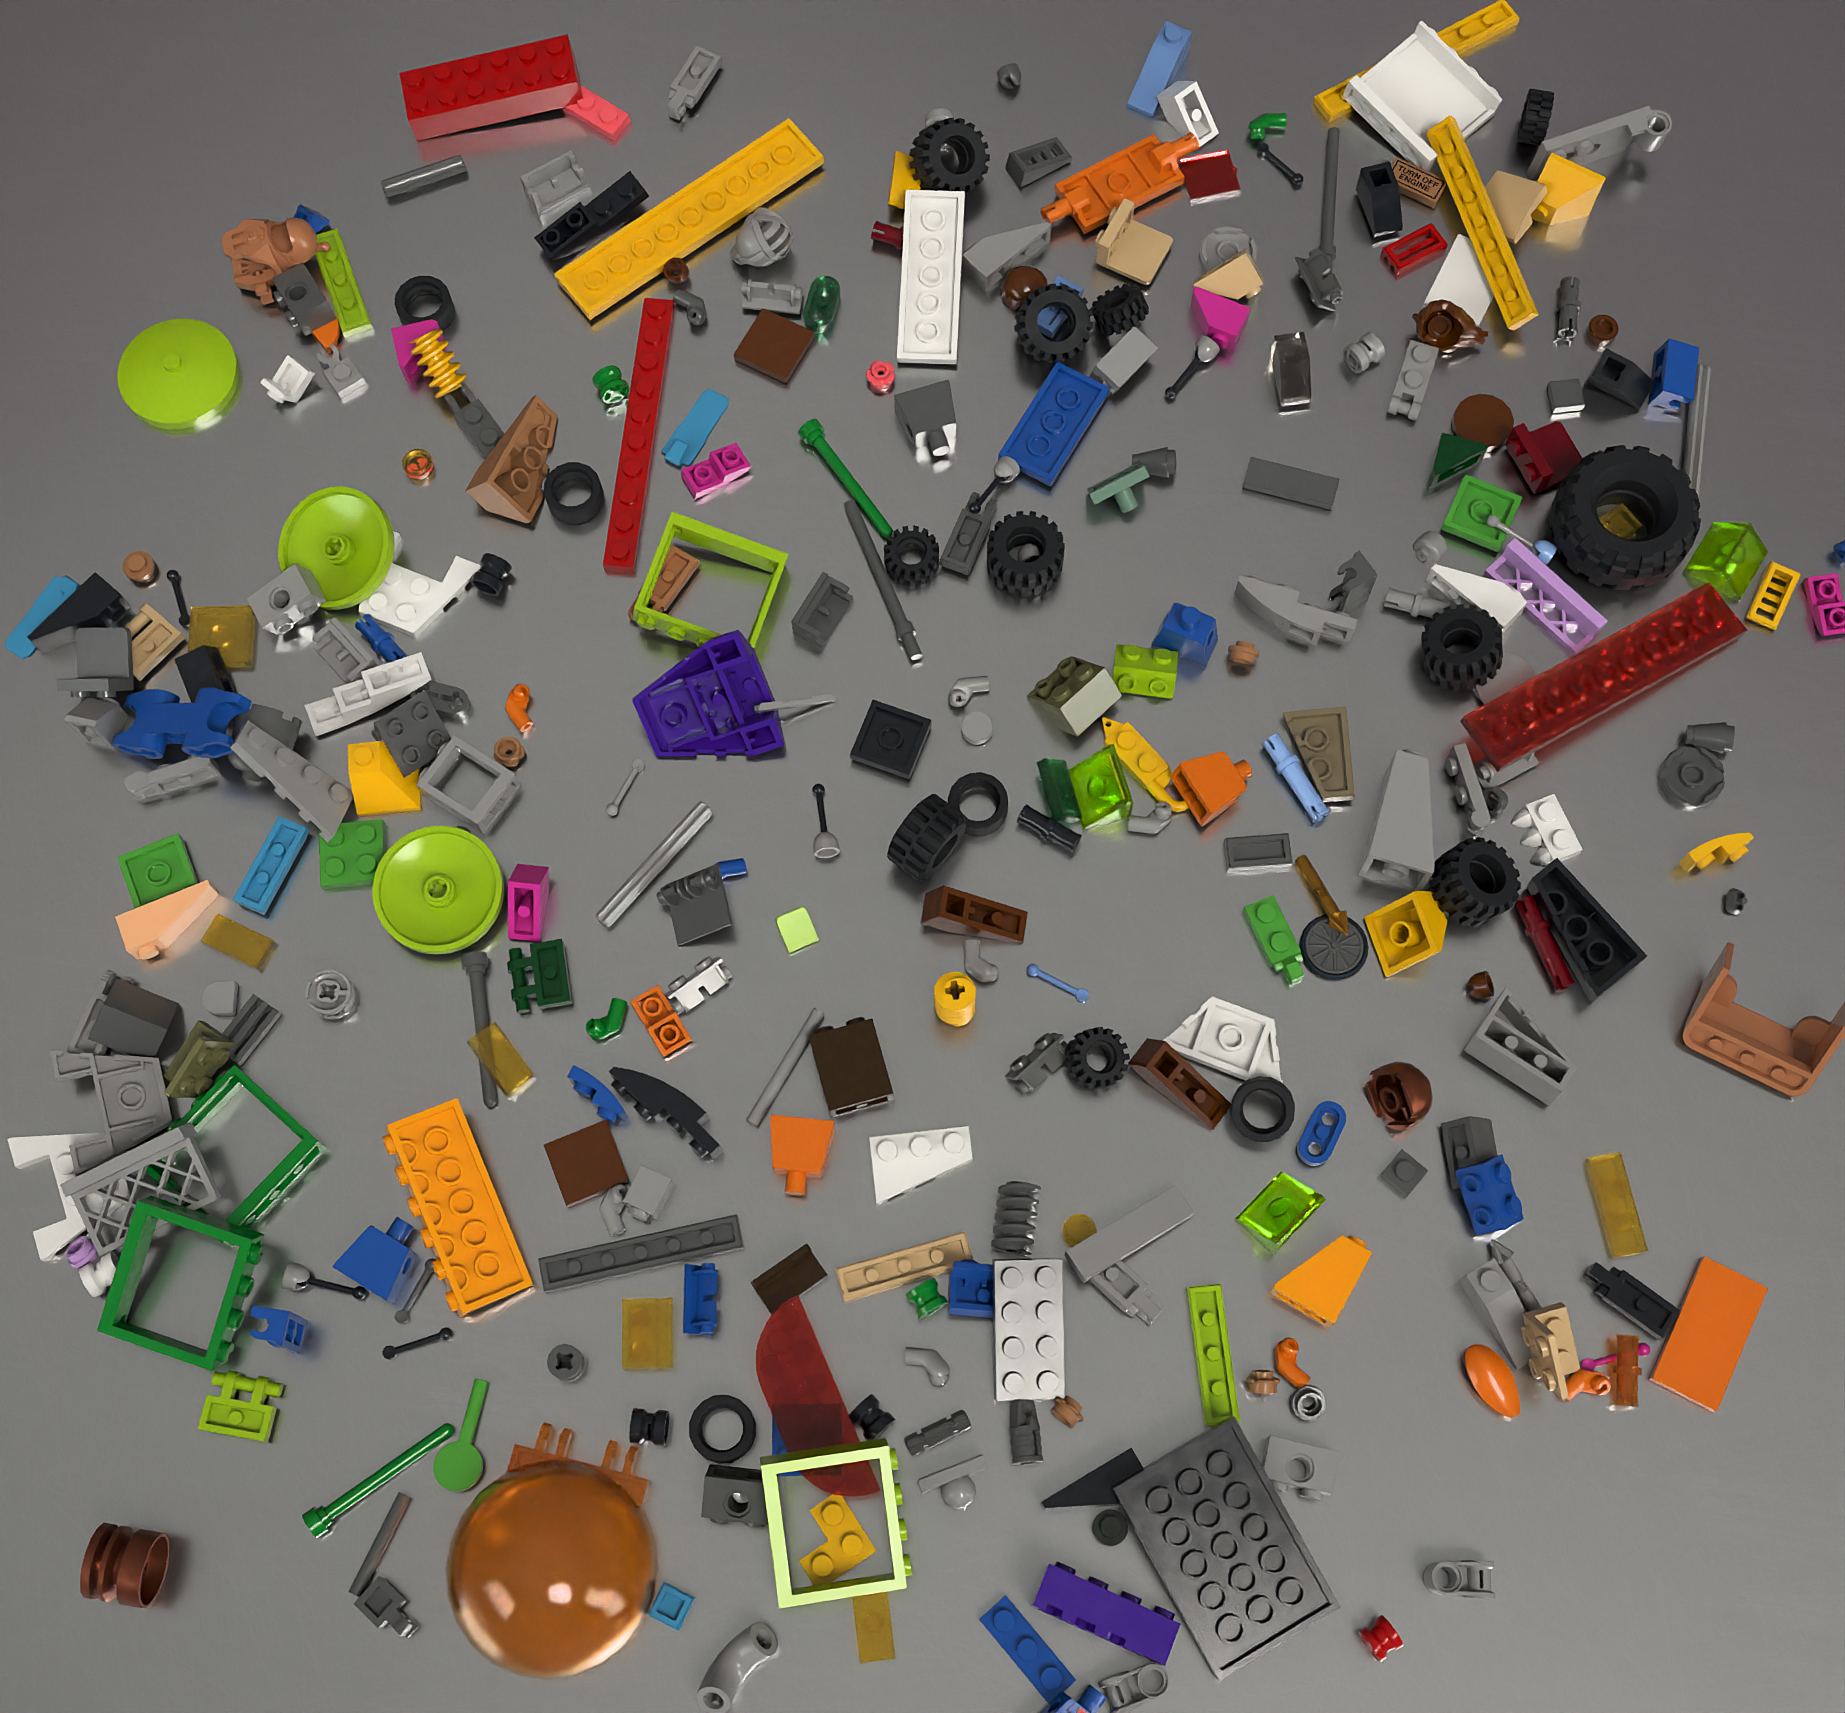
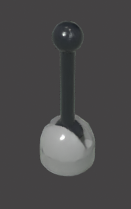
(1204, 351)
(1004, 471)
(825, 843)
(298, 1277)

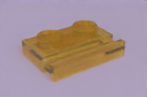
(647, 1333)

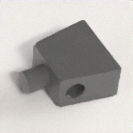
(928, 416)

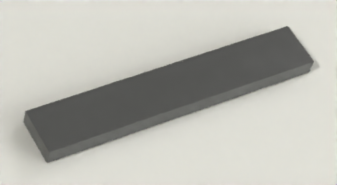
(640, 1253)

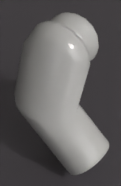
(965, 688)
(1154, 821)
(931, 1361)

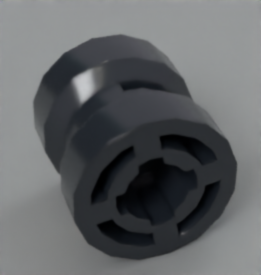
(491, 574)
(871, 1418)
(649, 1426)

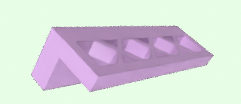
(1556, 595)

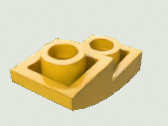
(901, 179)
(1718, 849)

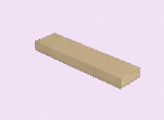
(902, 1267)

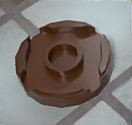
(1483, 420)

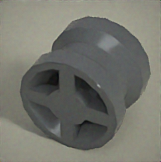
(571, 1367)

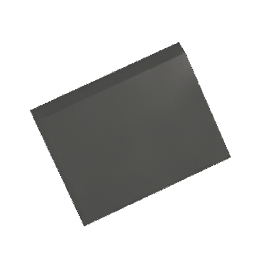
(133, 1020)

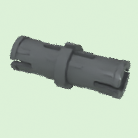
(1568, 307)

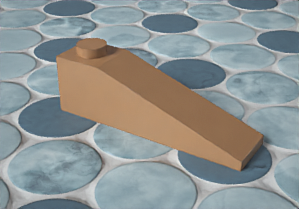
(514, 470)

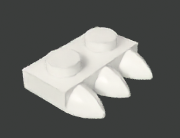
(1548, 830)

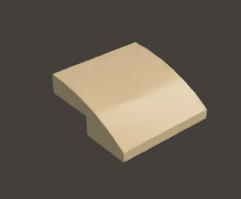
(1514, 201)

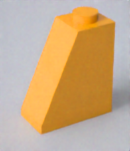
(1324, 1280)

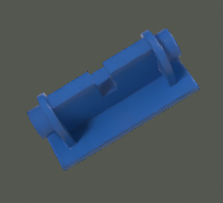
(699, 1309)

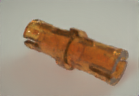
(1627, 1370)

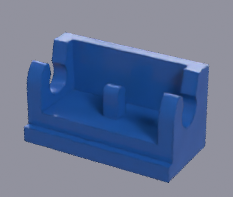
(1674, 374)
(284, 1328)

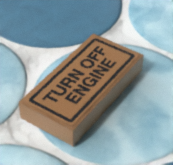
(1418, 183)

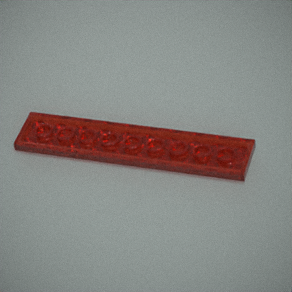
(1602, 676)

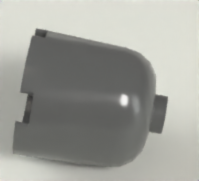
(271, 722)

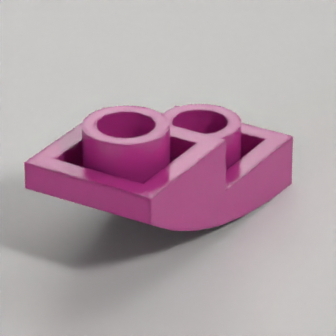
(719, 470)
(1826, 603)

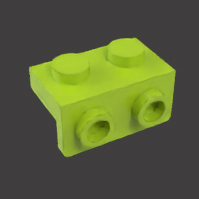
(1145, 670)

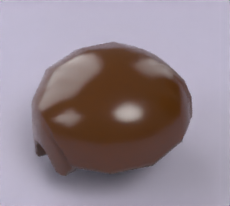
(1020, 283)

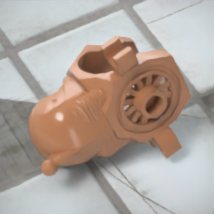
(270, 250)

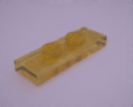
(1616, 1205)

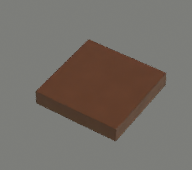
(774, 345)
(586, 1163)

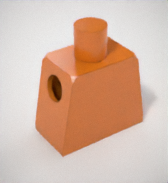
(1211, 784)
(800, 1149)

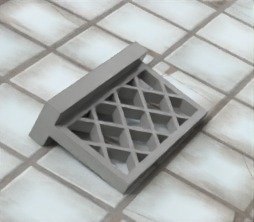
(130, 1162)

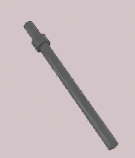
(1330, 196)
(903, 628)

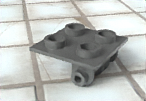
(412, 733)
(697, 904)

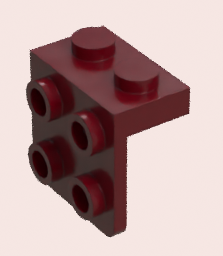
(1543, 454)

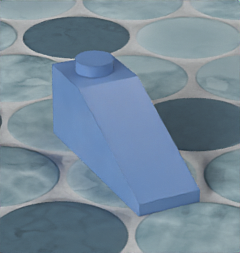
(1160, 68)

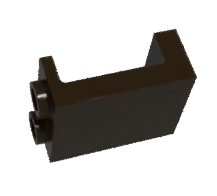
(851, 1066)

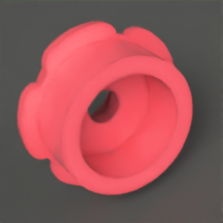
(880, 381)

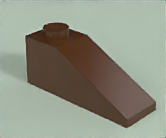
(972, 915)
(1179, 1082)

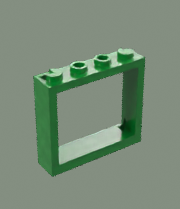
(283, 1175)
(131, 1265)

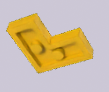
(845, 1546)

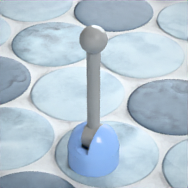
(1541, 549)

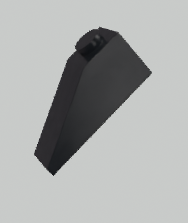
(90, 606)
(1095, 1487)

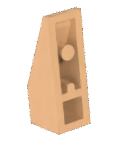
(161, 922)

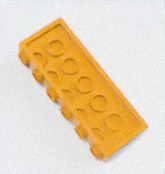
(456, 1207)

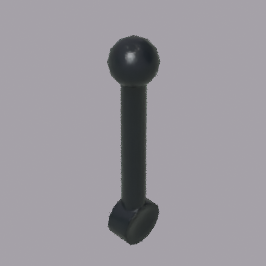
(1263, 150)
(184, 619)
(391, 1352)

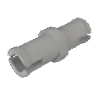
(1414, 603)

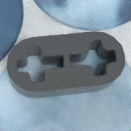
(448, 693)

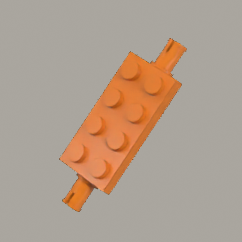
(1133, 173)

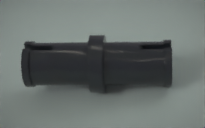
(1049, 828)

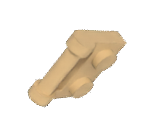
(153, 642)

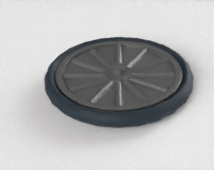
(1332, 952)

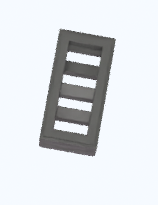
(1021, 169)

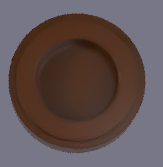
(1602, 330)

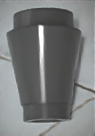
(1157, 462)
(1712, 736)

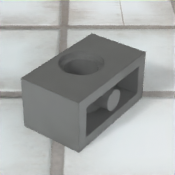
(303, 298)
(719, 1504)

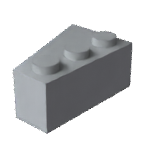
(1520, 1050)

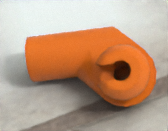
(516, 707)
(1287, 1362)
(1587, 1381)

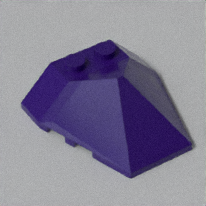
(710, 703)

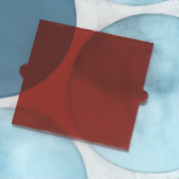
(1209, 176)

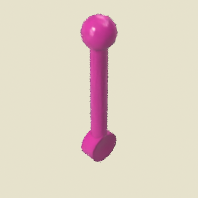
(1589, 1364)

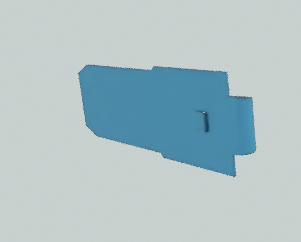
(695, 428)
(48, 601)

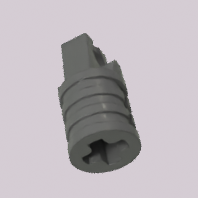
(1025, 1433)

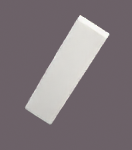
(368, 695)

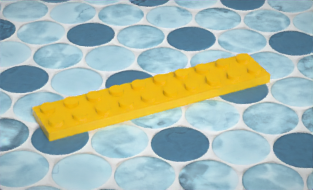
(689, 218)

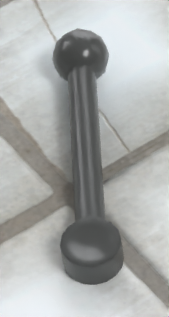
(403, 1316)

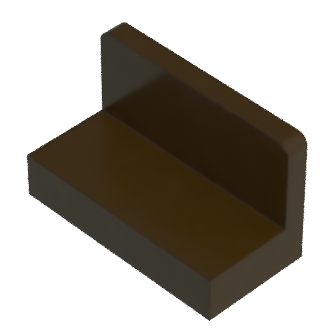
(789, 1278)

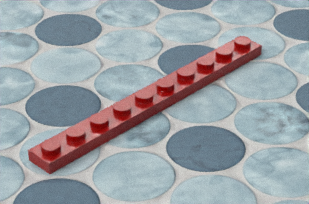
(639, 435)

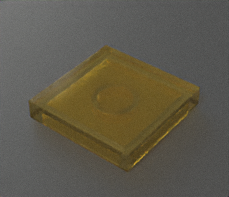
(224, 628)

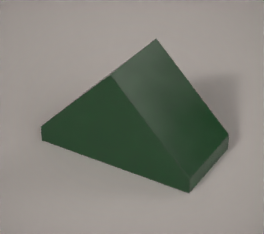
(1453, 457)

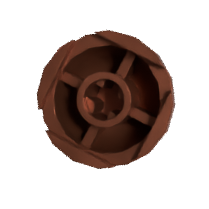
(1400, 1094)

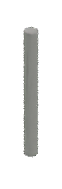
(785, 1067)

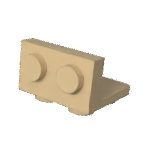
(1131, 246)

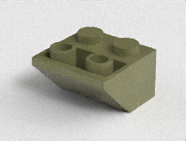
(1075, 694)

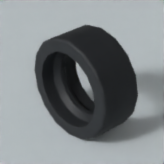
(419, 286)
(568, 472)
(986, 782)
(1261, 1134)
(698, 1418)

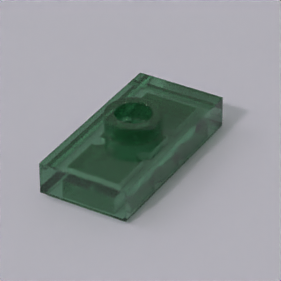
(1059, 790)

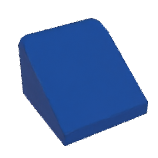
(313, 217)

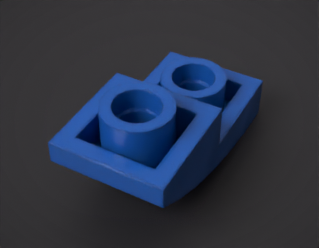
(603, 1100)

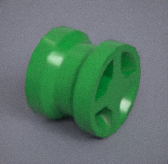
(610, 383)
(926, 1298)

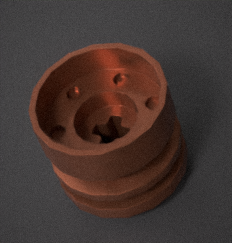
(124, 1565)

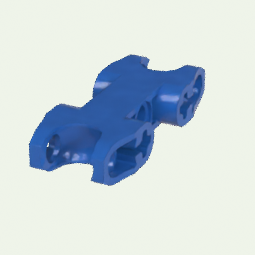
(194, 725)

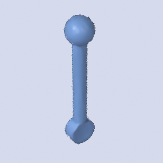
(1081, 994)

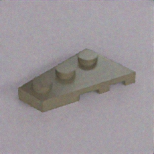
(1325, 749)

